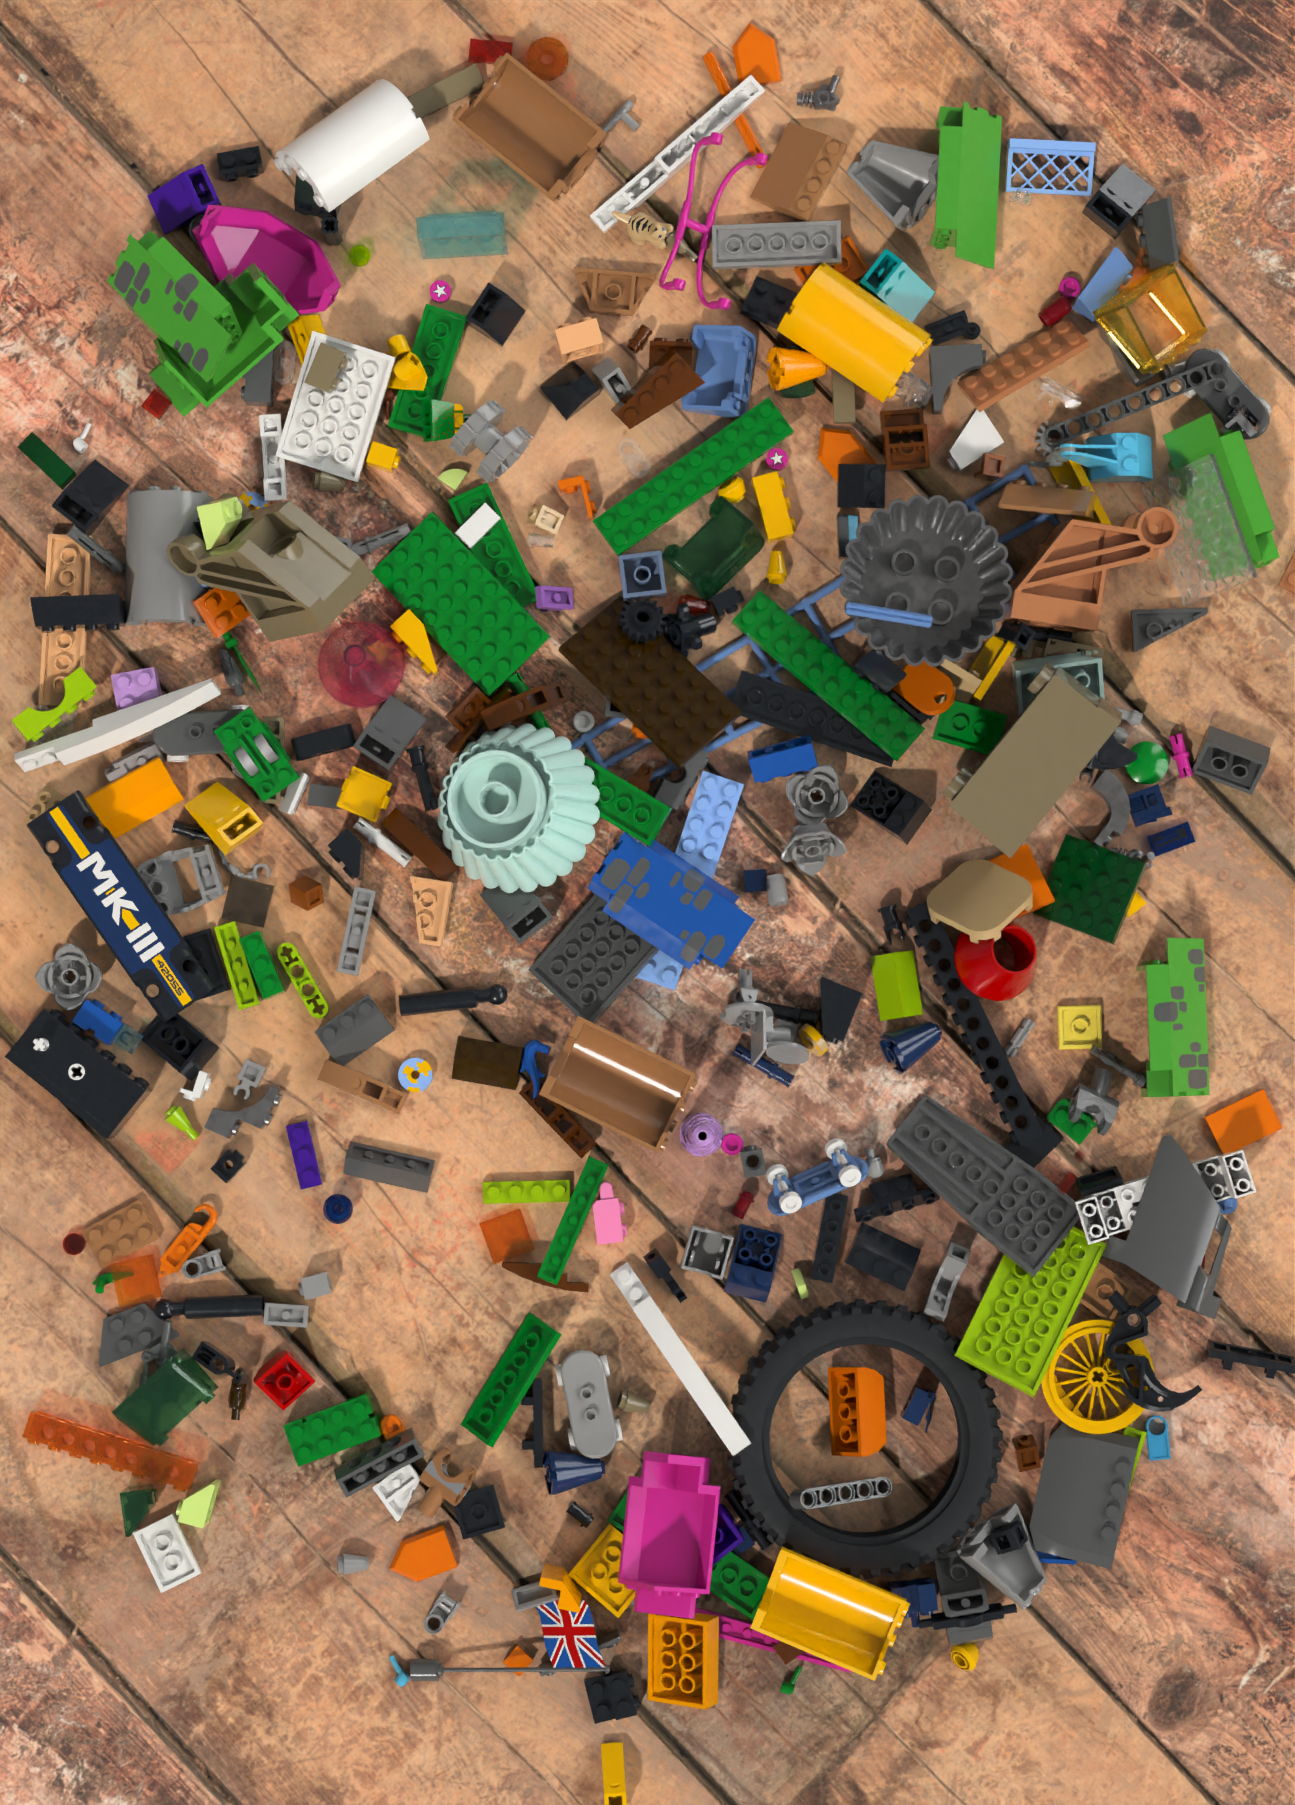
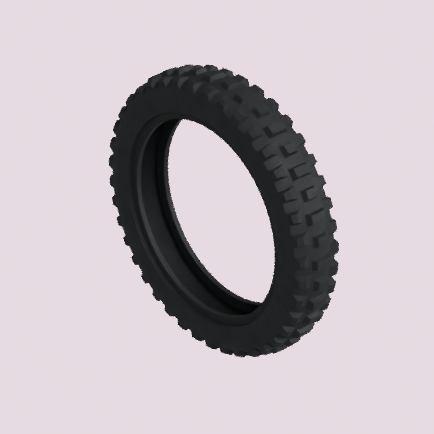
(973, 1467)

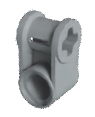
(205, 1264)
(441, 1611)

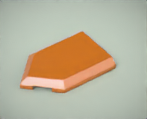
(756, 56)
(840, 448)
(424, 1555)

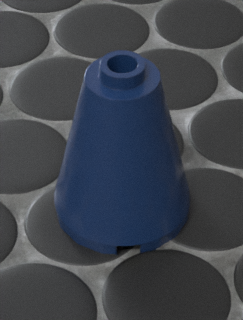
(909, 1044)
(570, 1471)

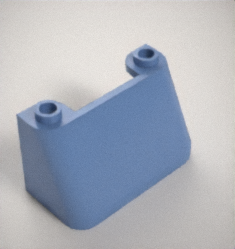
(726, 367)

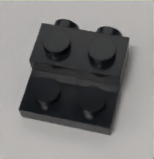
(612, 1696)

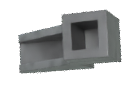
(1122, 362)

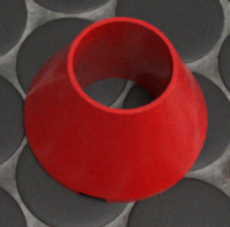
(983, 973)

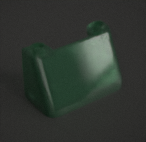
(715, 550)
(166, 1398)

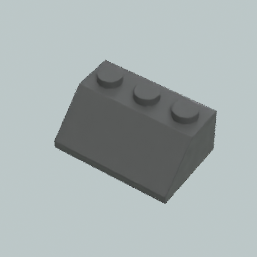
(1157, 235)
(1231, 760)
(354, 1030)

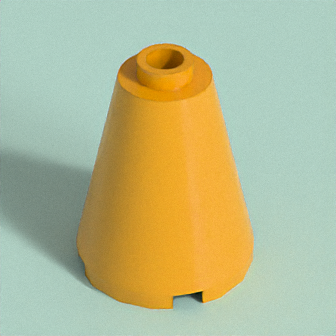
(792, 367)

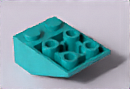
(897, 285)

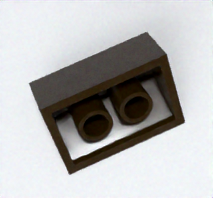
(487, 1062)

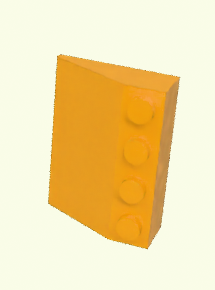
(683, 1660)

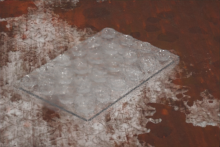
(1209, 543)

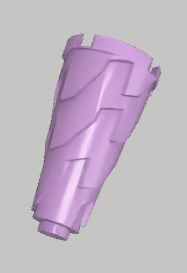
(693, 1126)

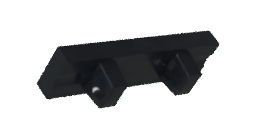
(1233, 1353)
(536, 1401)

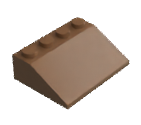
(799, 172)
(1048, 500)

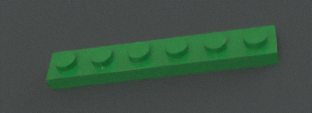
(572, 1221)

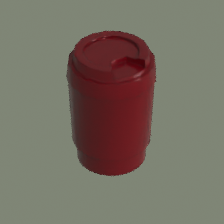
(1055, 311)

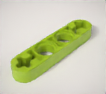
(299, 982)

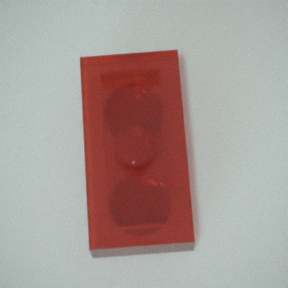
(488, 51)

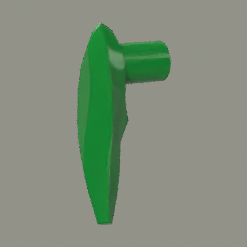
(101, 1281)

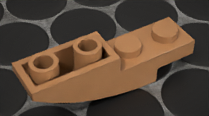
(362, 1086)

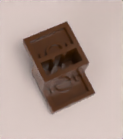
(904, 439)

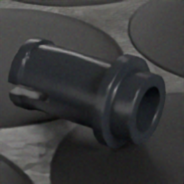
(580, 1515)

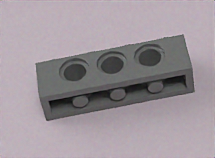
(378, 1462)

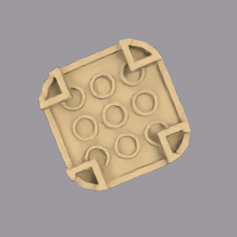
(980, 899)

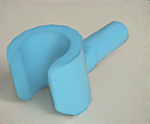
(402, 1677)

